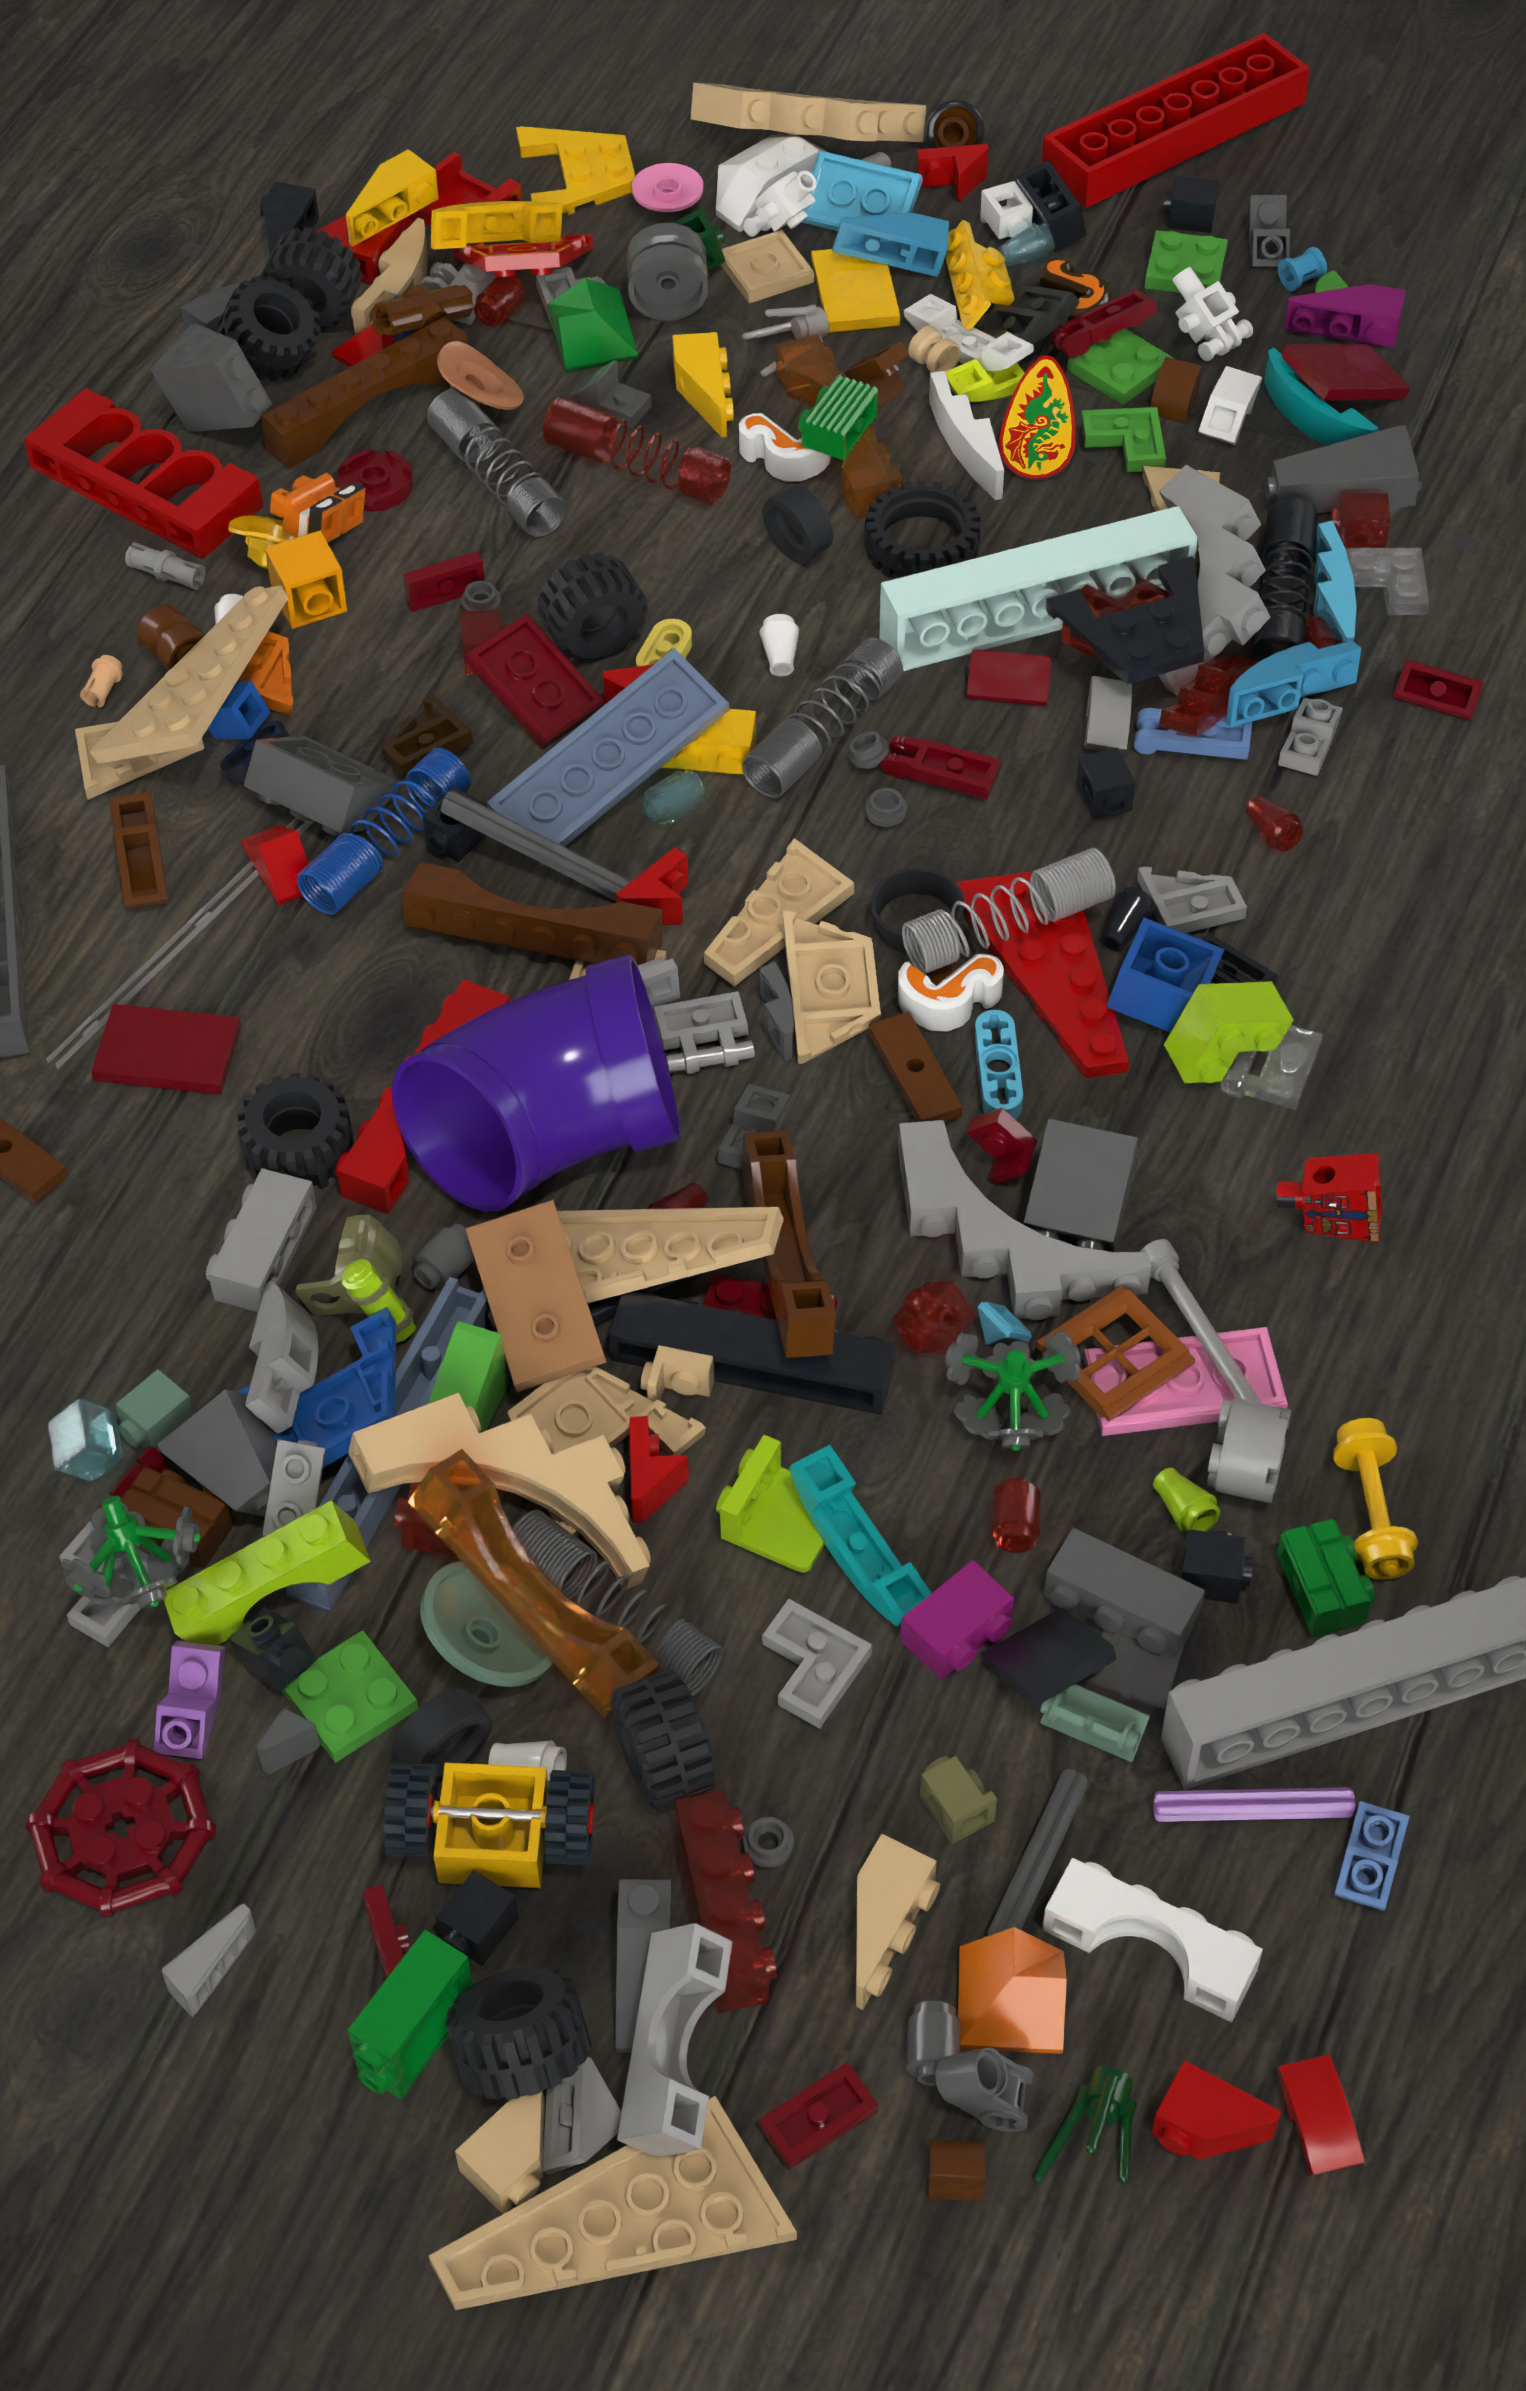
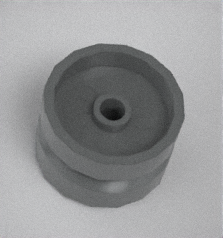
(667, 271)

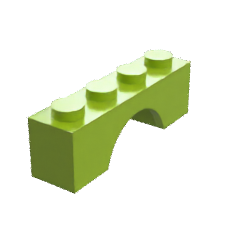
(309, 1549)

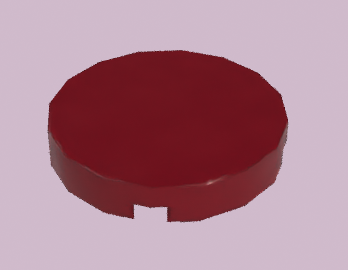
(384, 476)

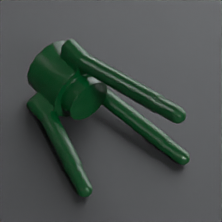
(1106, 2101)

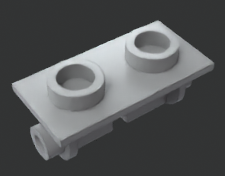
(293, 1483)

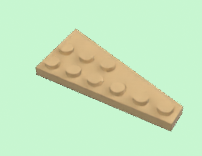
(192, 692)
(650, 1247)

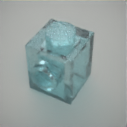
(85, 1440)

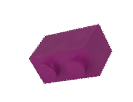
(957, 1620)

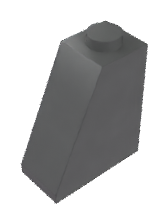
(226, 1452)

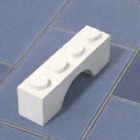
(1096, 1907)

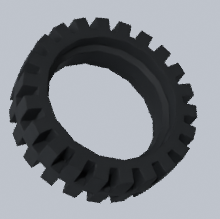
(920, 502)

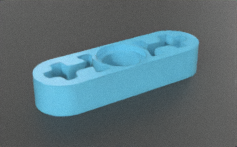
(1006, 1051)

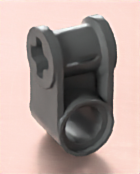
(986, 2087)

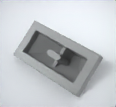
(578, 2119)

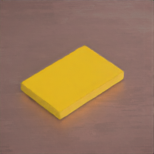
(854, 292)

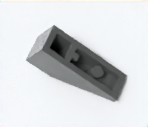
(642, 1910)

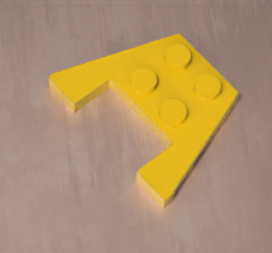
(591, 164)

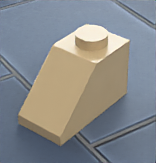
(507, 2153)

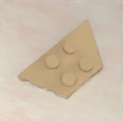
(829, 984)

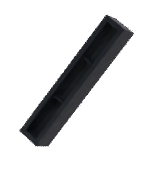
(751, 1352)

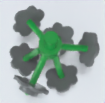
(1012, 1375)
(124, 1532)

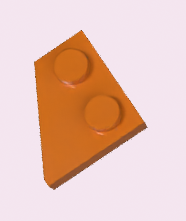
(271, 673)

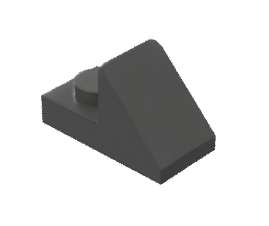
(605, 393)

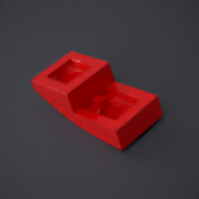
(1320, 2114)

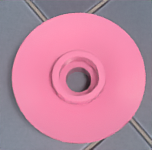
(667, 187)

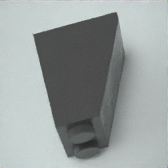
(210, 382)
(1082, 1184)

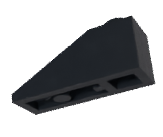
(287, 209)

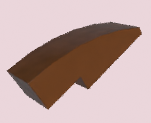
(138, 850)

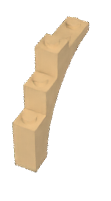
(807, 114)
(518, 1459)

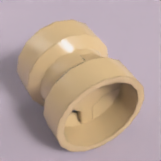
(931, 349)

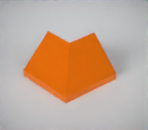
(1012, 1994)

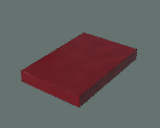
(1345, 372)
(534, 681)
(166, 1049)

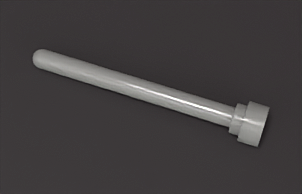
(1165, 1268)

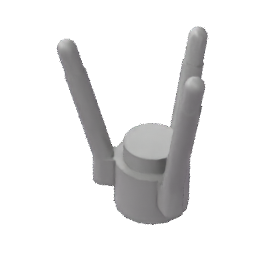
(808, 322)

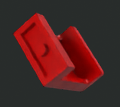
(458, 188)

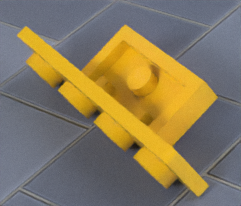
(976, 275)

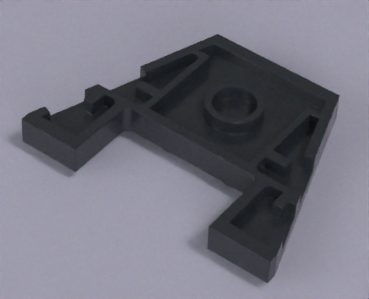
(1143, 638)

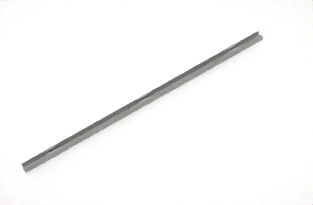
(201, 924)

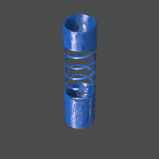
(350, 859)

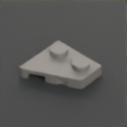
(1192, 900)

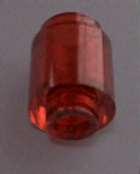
(499, 300)
(1016, 1515)

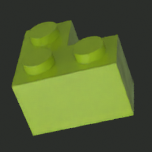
(1222, 1023)

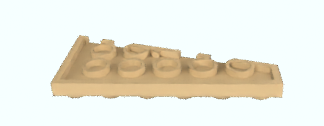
(620, 2221)

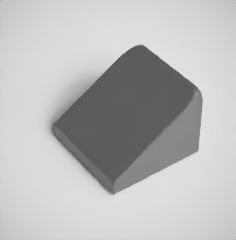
(286, 1741)

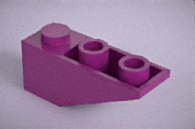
(1353, 314)

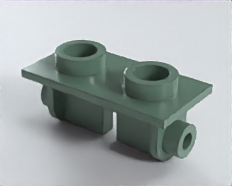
(1096, 1720)

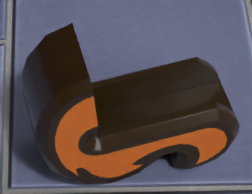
(1087, 287)

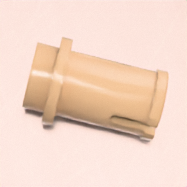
(105, 673)

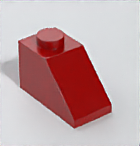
(1211, 2116)

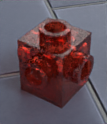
(933, 1317)

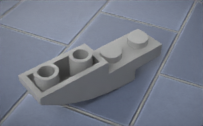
(286, 1359)

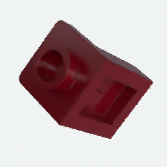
(1005, 1141)

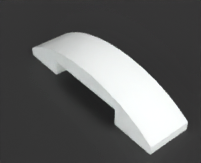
(990, 352)

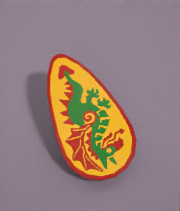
(1039, 424)

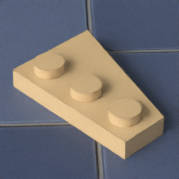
(109, 775)

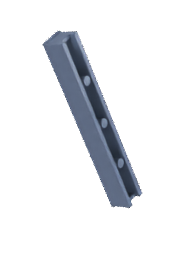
(413, 1390)

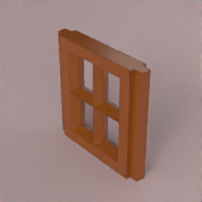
(1142, 1381)

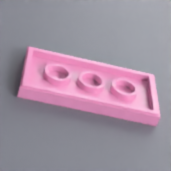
(1195, 1393)

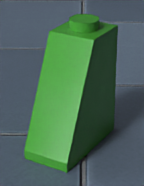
(475, 1369)

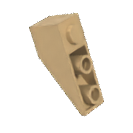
(889, 1896)

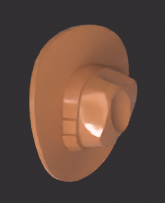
(478, 377)

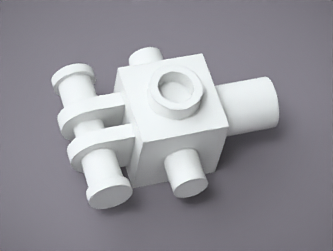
(782, 203)
(1209, 316)

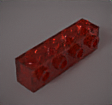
(721, 1894)

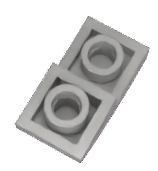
(1108, 714)
(1310, 736)

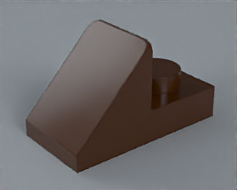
(880, 371)

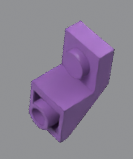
(192, 1700)

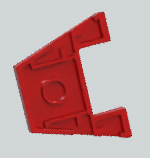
(537, 256)

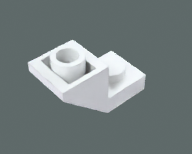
(1229, 404)

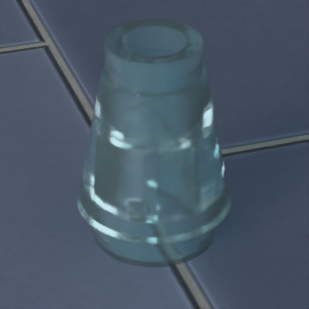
(1028, 245)

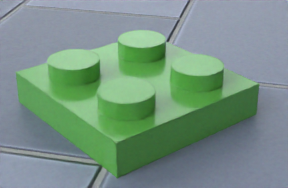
(1177, 251)
(1119, 365)
(350, 1696)

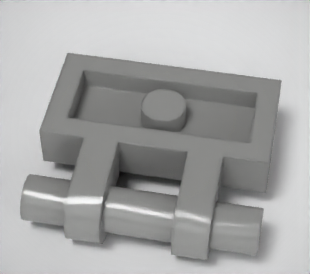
(704, 1021)

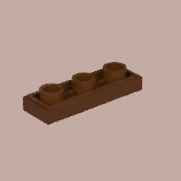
(915, 1069)
(27, 1165)

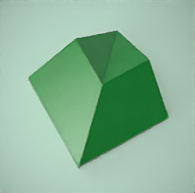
(591, 326)

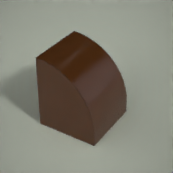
(1176, 389)
(956, 2169)

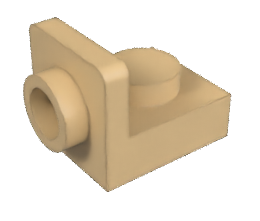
(678, 1370)

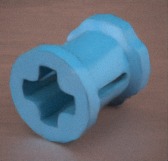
(1302, 268)

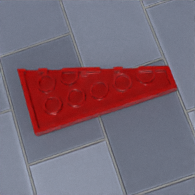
(1057, 972)

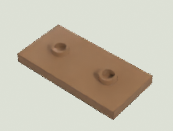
(535, 1295)

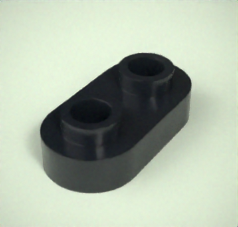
(237, 761)

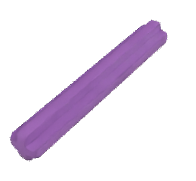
(1253, 1804)

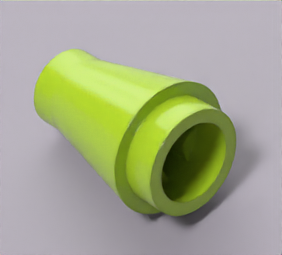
(1187, 1502)

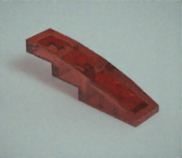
(1206, 699)

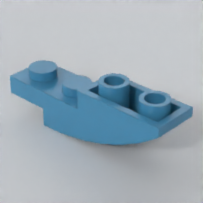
(1286, 676)

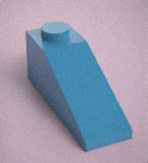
(896, 240)

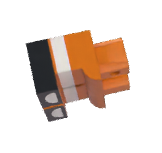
(319, 506)

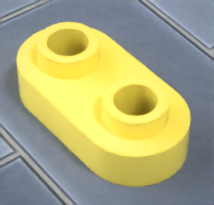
(662, 639)

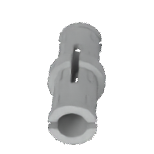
(165, 565)

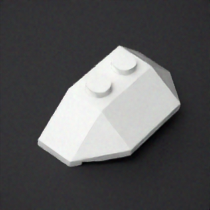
(755, 170)

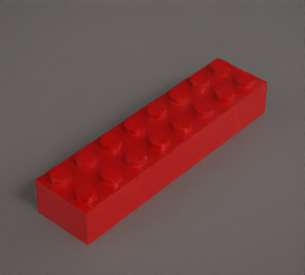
(1176, 119)

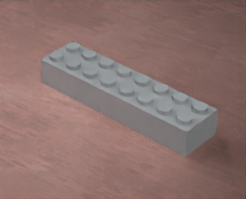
(1346, 1683)

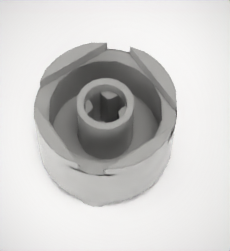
(1250, 1451)

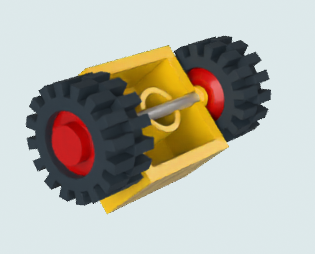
(490, 1819)

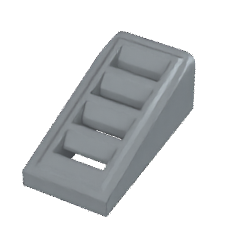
(204, 1963)

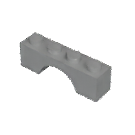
(681, 1979)

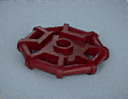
(116, 1800)

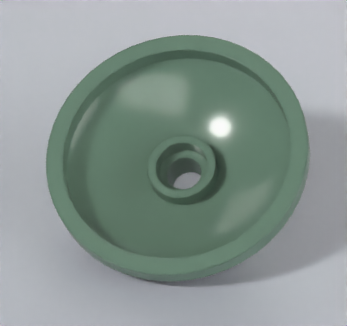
(477, 1631)

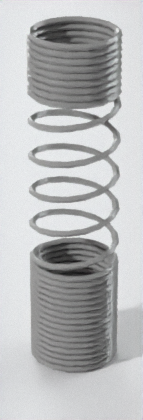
(1056, 889)

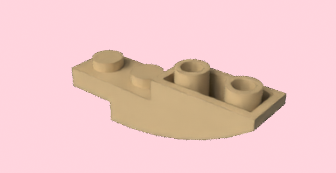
(400, 269)

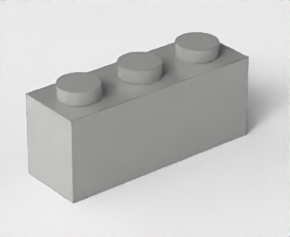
(261, 1238)

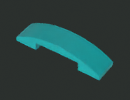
(1308, 410)
(853, 1538)

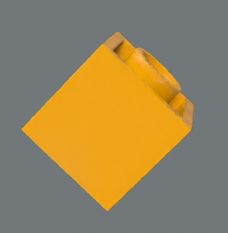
(309, 578)

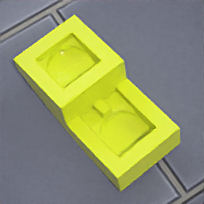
(981, 384)

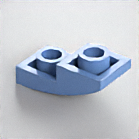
(1371, 1856)

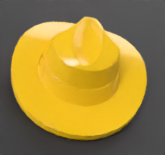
(259, 534)

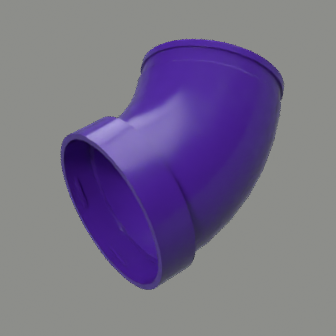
(539, 1087)

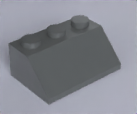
(316, 782)

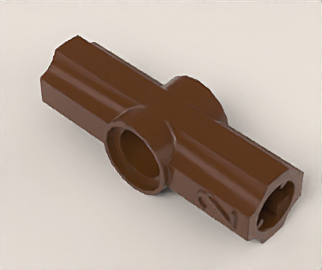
(420, 308)

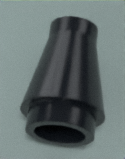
(1125, 917)

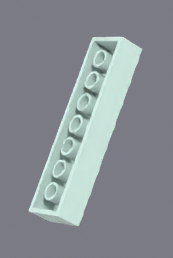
(1006, 592)

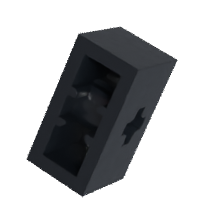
(1053, 204)

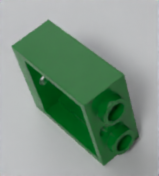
(408, 2016)

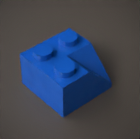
(1162, 974)

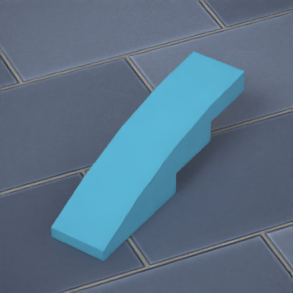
(1334, 583)

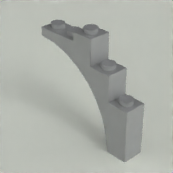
(1227, 564)
(991, 1243)

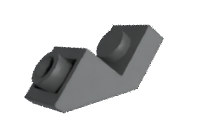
(1267, 230)

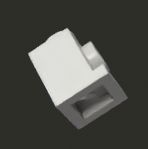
(1009, 219)

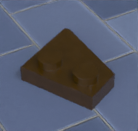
(417, 737)

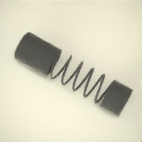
(473, 437)
(794, 746)
(570, 1568)

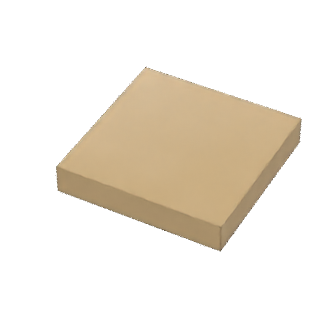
(766, 266)

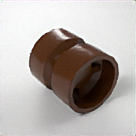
(167, 634)

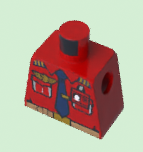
(1337, 1196)

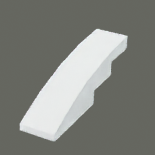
(968, 438)

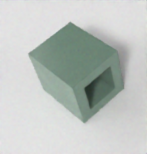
(153, 1411)

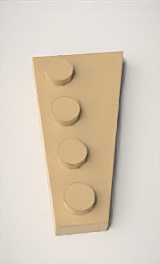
(753, 937)

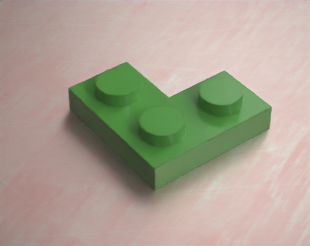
(1132, 428)

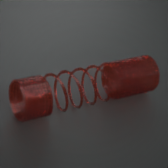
(594, 434)

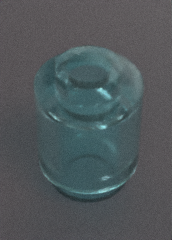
(673, 797)

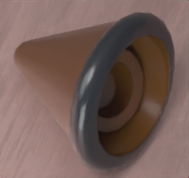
(954, 125)

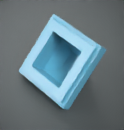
(1001, 1325)

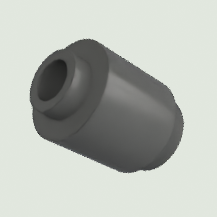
(443, 1257)
(930, 2037)

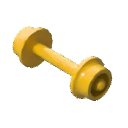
(1385, 1549)

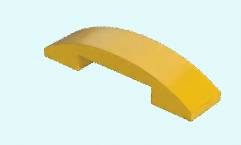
(495, 222)

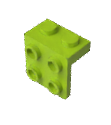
(767, 1512)

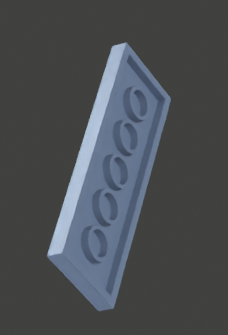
(612, 751)

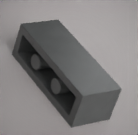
(1123, 1593)

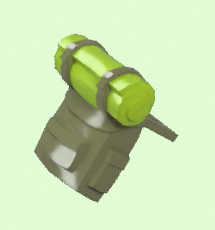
(363, 1276)

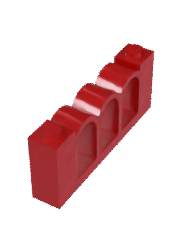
(91, 421)

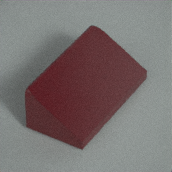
(1009, 677)
(1438, 690)

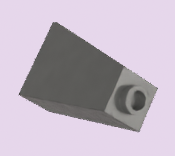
(1358, 465)

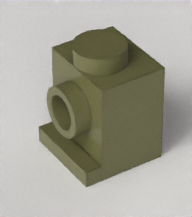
(956, 1798)

